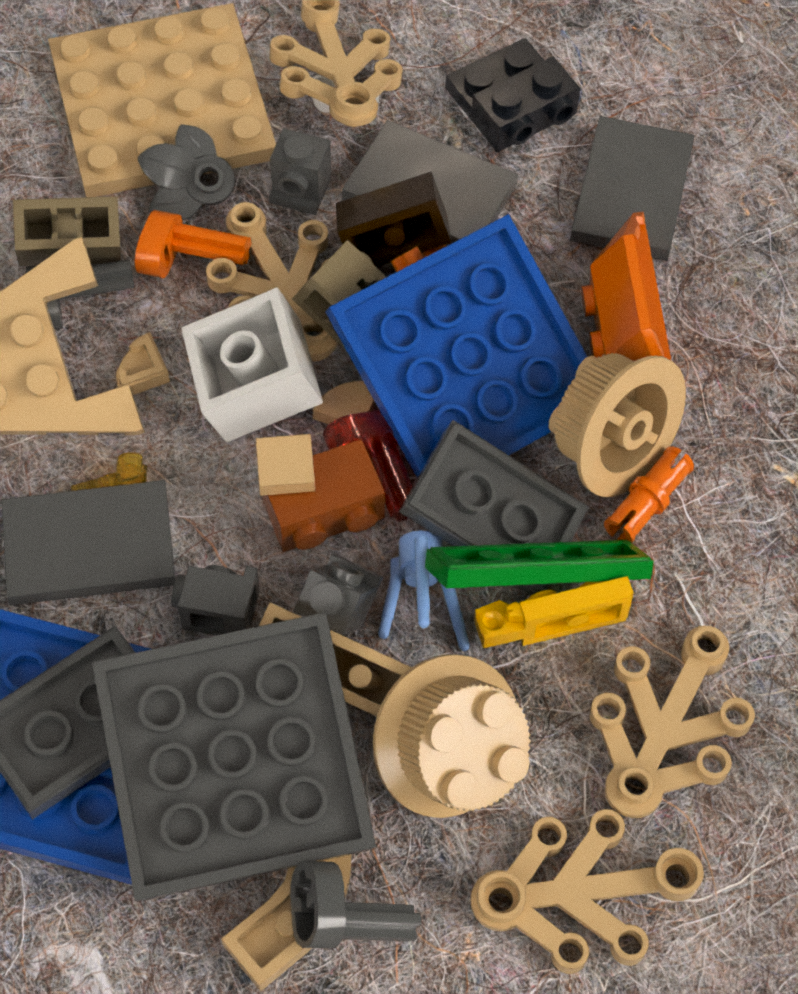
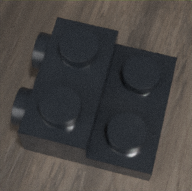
(514, 94)

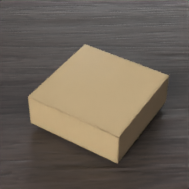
(285, 464)

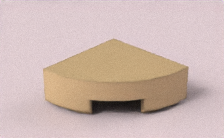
(142, 366)
(344, 400)

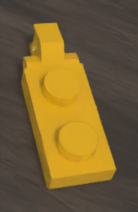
(554, 614)

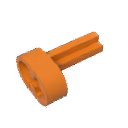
(166, 235)

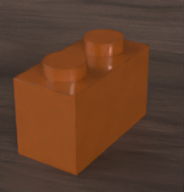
(344, 499)

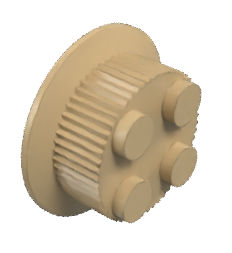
(619, 418)
(450, 737)

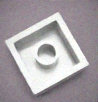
(251, 365)

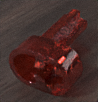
(382, 450)

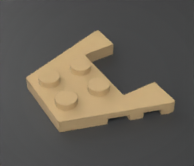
(33, 374)

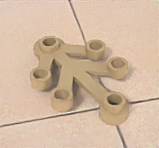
(348, 101)
(287, 282)
(665, 728)
(576, 891)

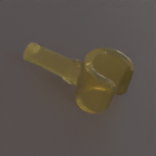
(128, 471)

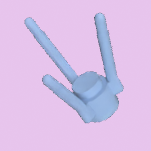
(411, 567)

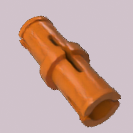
(649, 494)

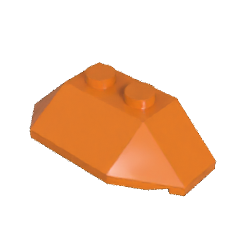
(625, 297)

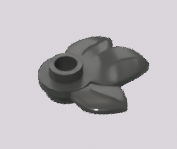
(179, 171)

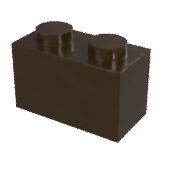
(395, 219)

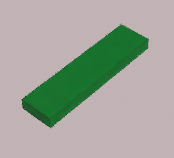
(537, 563)

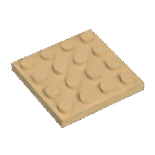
(148, 77)

